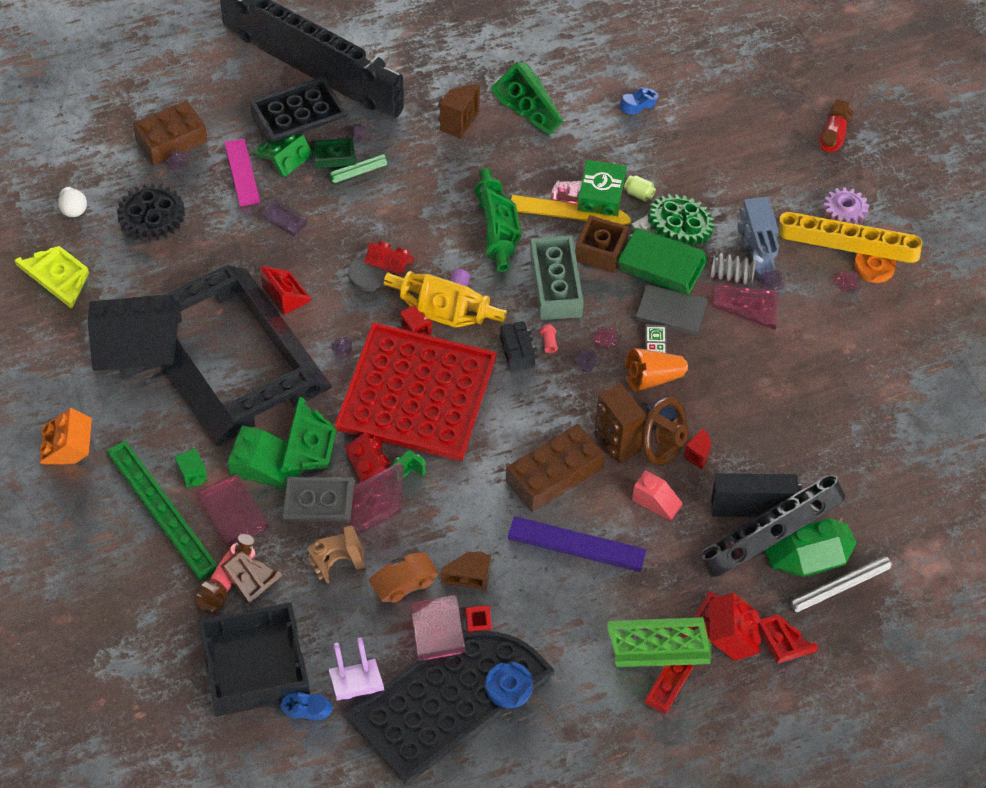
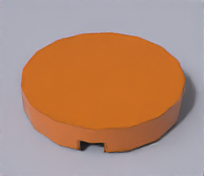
(874, 268)

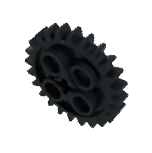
(151, 212)

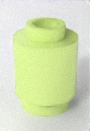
(639, 188)

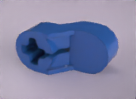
(638, 101)
(306, 706)

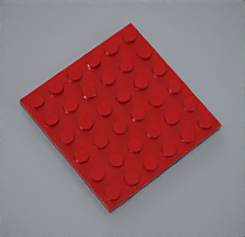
(416, 391)

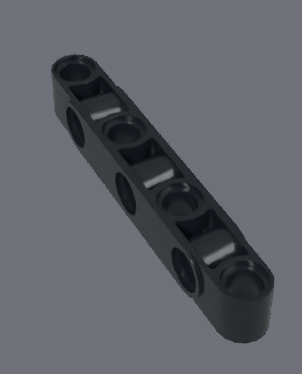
(784, 517)

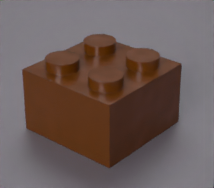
(601, 243)

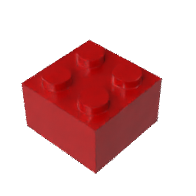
(734, 626)

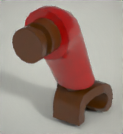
(835, 132)

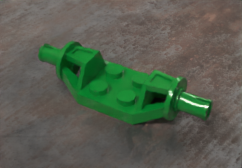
(501, 220)

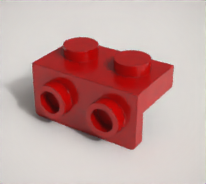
(387, 258)
(367, 456)

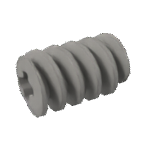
(733, 268)

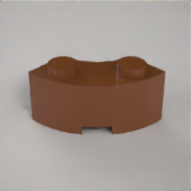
(396, 581)

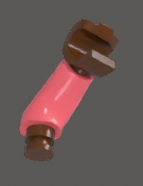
(213, 592)

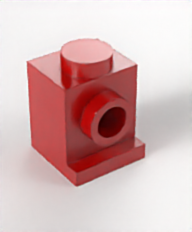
(415, 321)

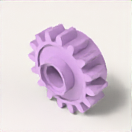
(845, 206)

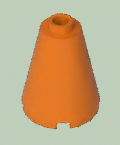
(652, 368)

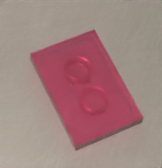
(232, 509)
(437, 627)

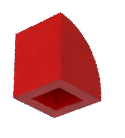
(698, 449)
(478, 618)

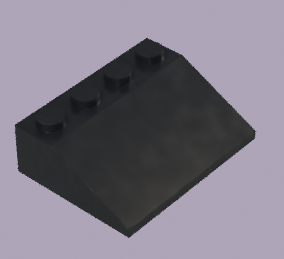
(296, 109)
(133, 332)

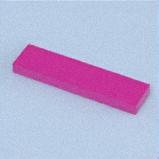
(242, 172)

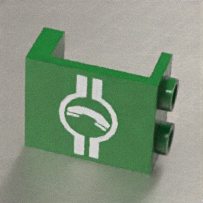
(601, 188)

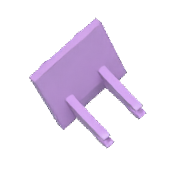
(355, 679)

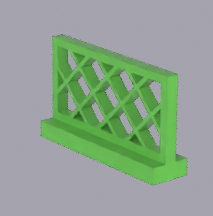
(660, 652)

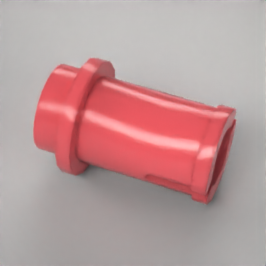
(548, 334)

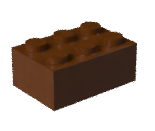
(170, 131)
(619, 423)

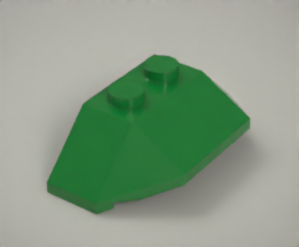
(813, 548)

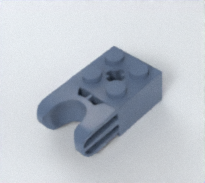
(759, 233)

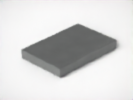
(672, 309)
(318, 499)

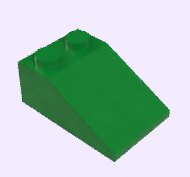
(259, 458)

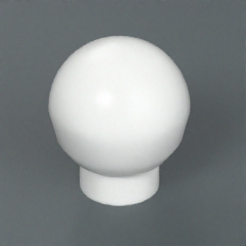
(72, 202)

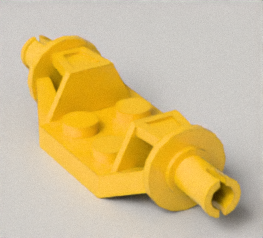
(444, 300)

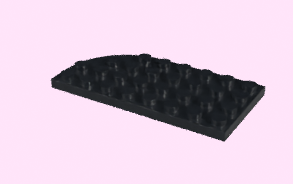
(440, 702)

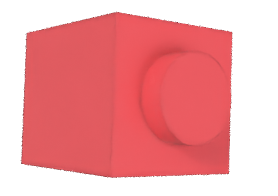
(656, 496)

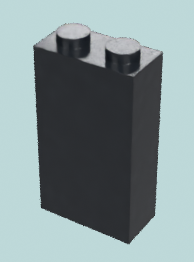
(750, 493)

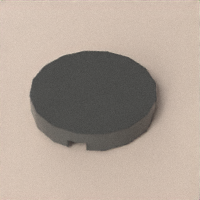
(366, 276)

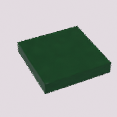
(334, 153)

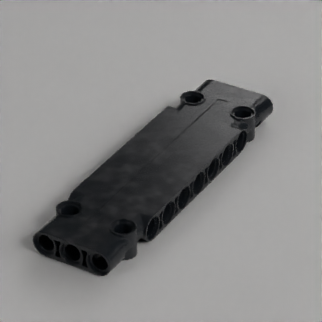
(316, 52)

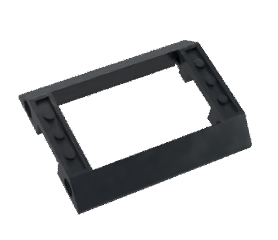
(226, 420)

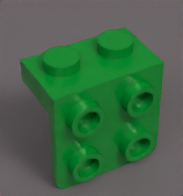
(285, 153)

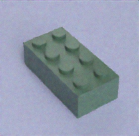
(556, 278)

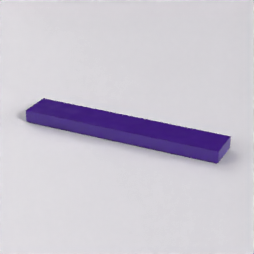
(577, 544)

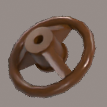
(667, 433)

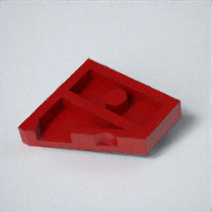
(784, 639)

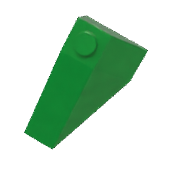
(526, 95)

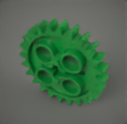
(681, 220)

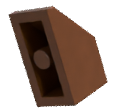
(468, 571)

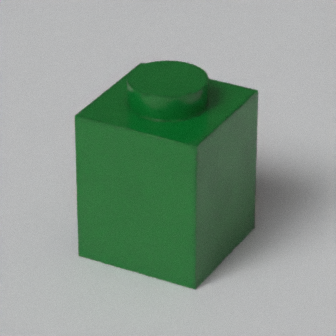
(191, 468)

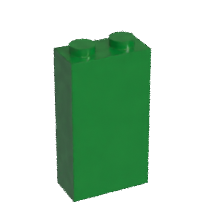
(662, 261)

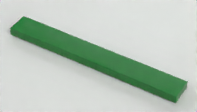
(162, 510)

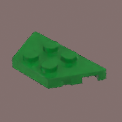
(308, 440)

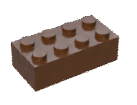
(555, 467)

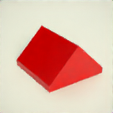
(283, 289)

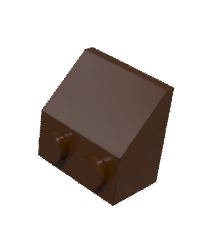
(459, 109)

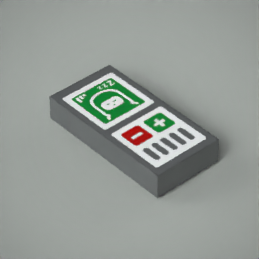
(656, 338)

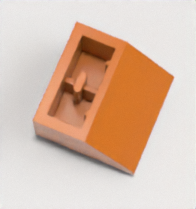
(66, 438)

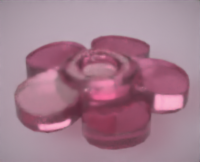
(847, 281)
(605, 337)

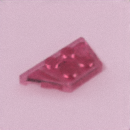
(377, 498)

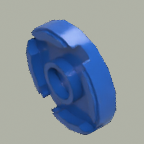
(509, 685)

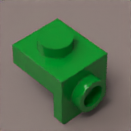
(411, 462)

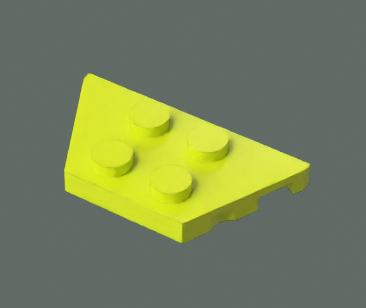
(57, 273)

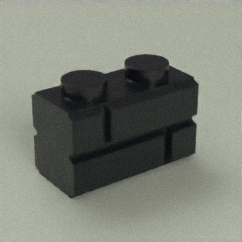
(517, 346)

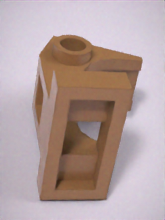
(335, 548)

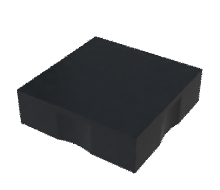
(253, 658)

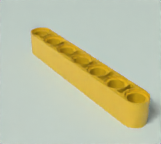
(850, 237)

